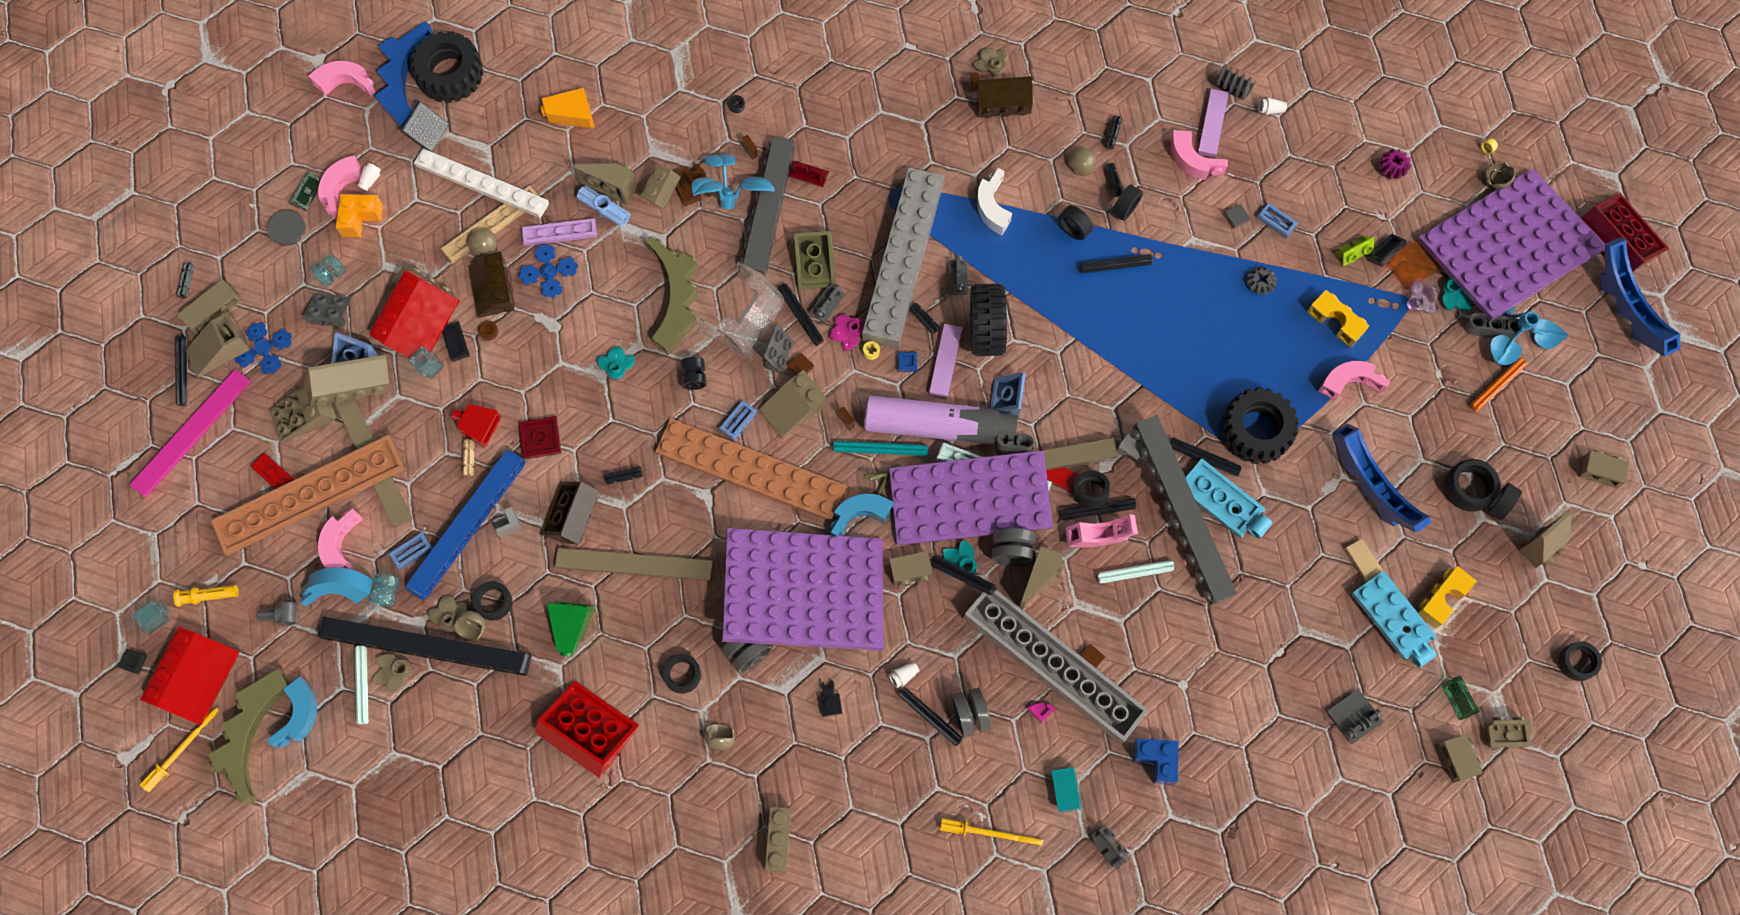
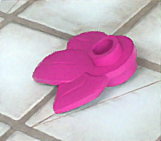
(844, 332)

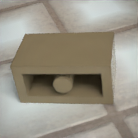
(660, 186)
(1604, 469)
(911, 569)
(1460, 758)

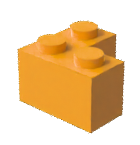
(355, 210)

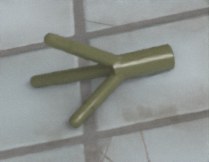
(886, 474)

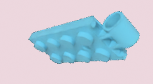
(1218, 496)
(1392, 612)

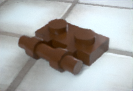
(684, 184)

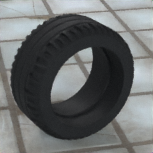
(1481, 469)

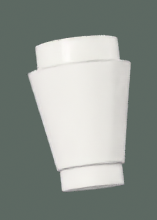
(1271, 106)
(368, 176)
(902, 675)

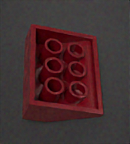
(1619, 219)

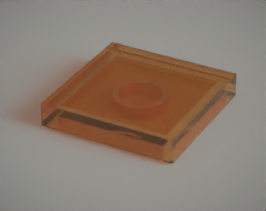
(1412, 264)

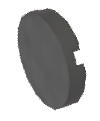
(286, 227)

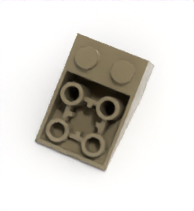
(216, 345)
(296, 417)

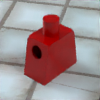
(477, 423)

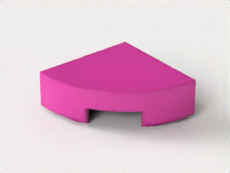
(1041, 711)

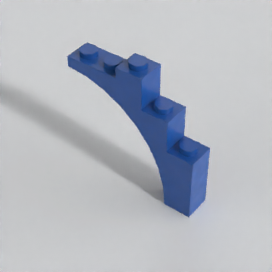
(394, 74)
(1631, 303)
(1390, 503)

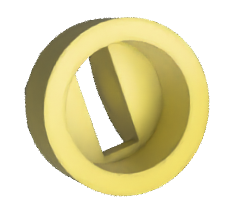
(1489, 146)

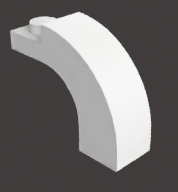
(989, 211)

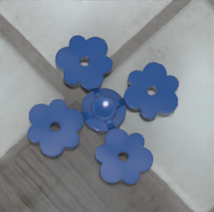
(548, 271)
(263, 347)

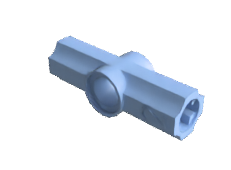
(611, 211)

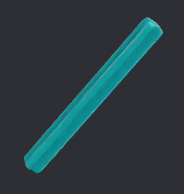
(880, 448)

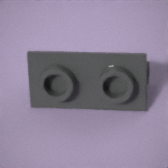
(958, 276)
(827, 302)
(1105, 840)

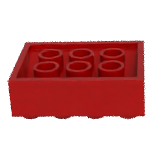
(414, 315)
(190, 675)
(586, 728)

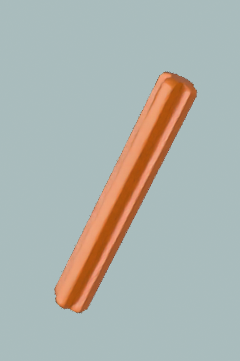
(1498, 384)

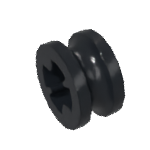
(733, 100)

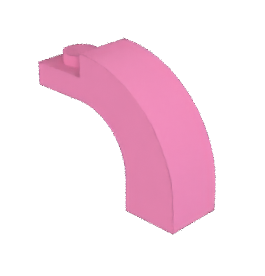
(341, 72)
(1190, 161)
(335, 179)
(1352, 372)
(1101, 534)
(331, 538)

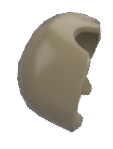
(1082, 161)
(1500, 175)
(482, 242)
(470, 625)
(719, 737)

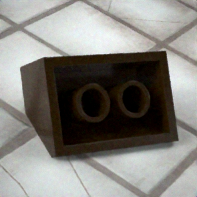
(1004, 97)
(491, 285)
(569, 512)

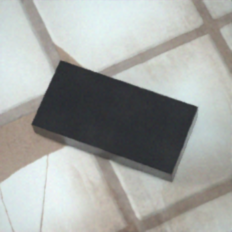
(1386, 250)
(455, 342)

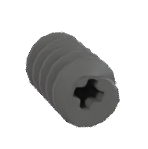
(1235, 82)

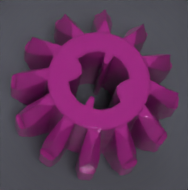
(1395, 164)

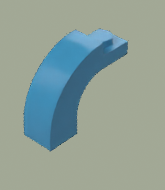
(860, 505)
(336, 581)
(303, 715)

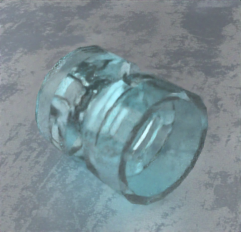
(323, 274)
(384, 591)

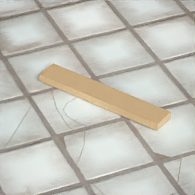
(494, 221)
(1365, 563)

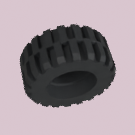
(443, 47)
(988, 319)
(1270, 405)

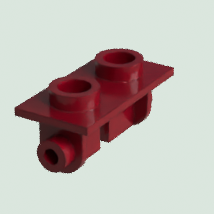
(808, 173)

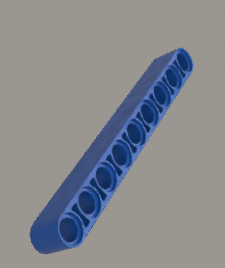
(465, 525)

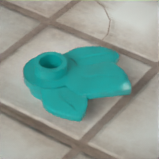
(1456, 297)
(615, 360)
(960, 557)

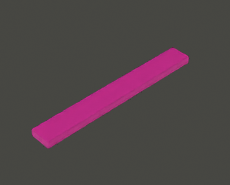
(190, 433)

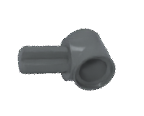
(283, 614)

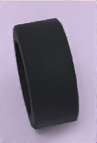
(1127, 202)
(1075, 222)
(1091, 477)
(1505, 501)
(481, 590)
(1593, 654)
(673, 661)

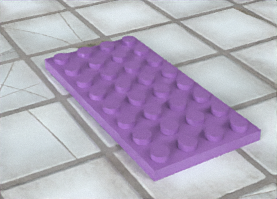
(970, 497)

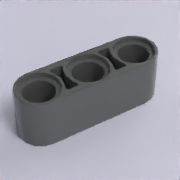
(1485, 327)

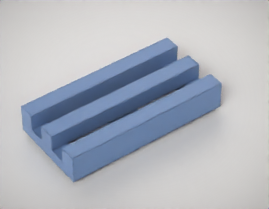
(1276, 223)
(733, 436)
(414, 557)

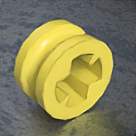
(876, 348)

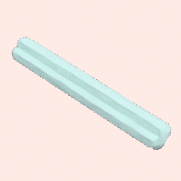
(1135, 571)
(361, 685)

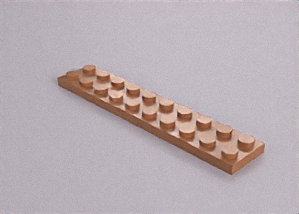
(751, 470)
(307, 495)

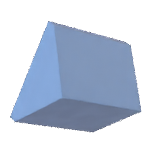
(349, 349)
(1008, 394)

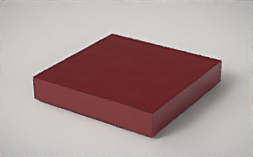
(540, 437)

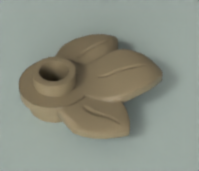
(991, 61)
(447, 610)
(390, 674)

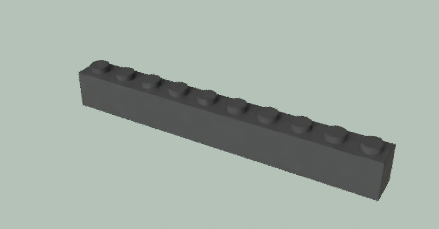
(1184, 510)

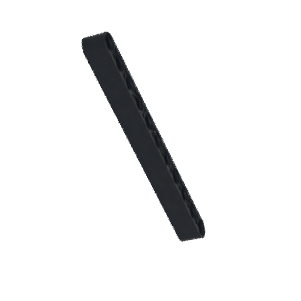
(424, 646)

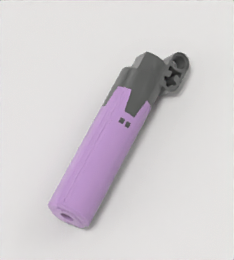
(946, 423)

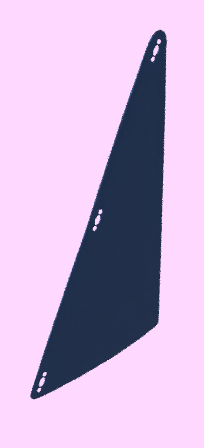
(1175, 325)

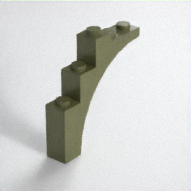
(683, 293)
(241, 729)

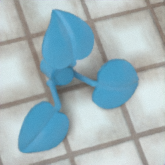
(727, 196)
(1546, 336)

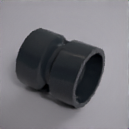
(693, 375)

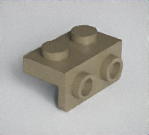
(1508, 732)

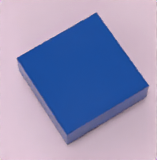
(907, 361)

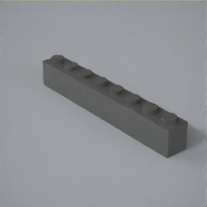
(769, 205)

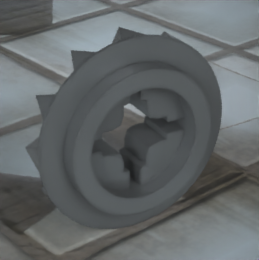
(1261, 287)

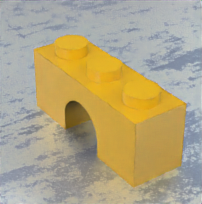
(1330, 307)
(1435, 608)

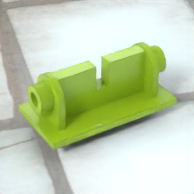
(1362, 247)

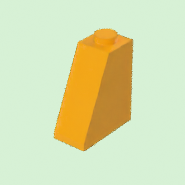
(568, 109)

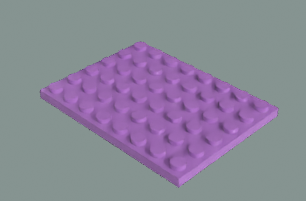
(1512, 244)
(803, 590)

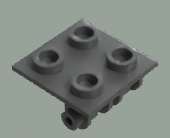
(327, 310)
(777, 349)
(1355, 716)

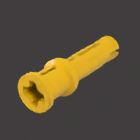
(197, 595)

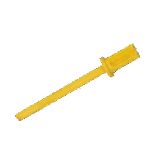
(160, 771)
(961, 828)

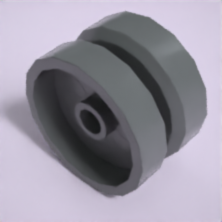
(1014, 547)
(745, 654)
(974, 711)

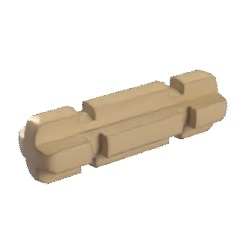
(468, 457)

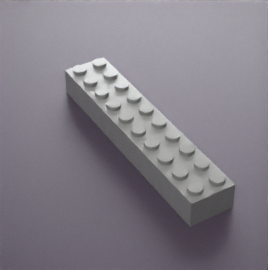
(903, 258)
(1056, 665)

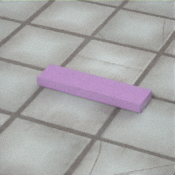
(1213, 123)
(559, 232)
(945, 361)

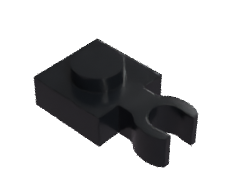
(831, 702)

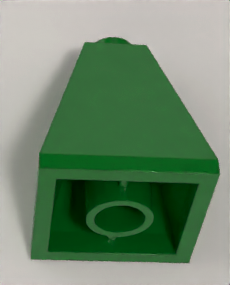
(569, 624)

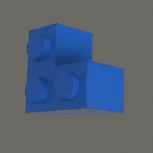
(1163, 755)

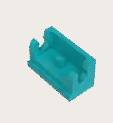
(1066, 790)

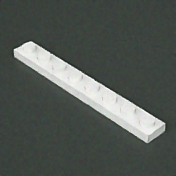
(481, 183)

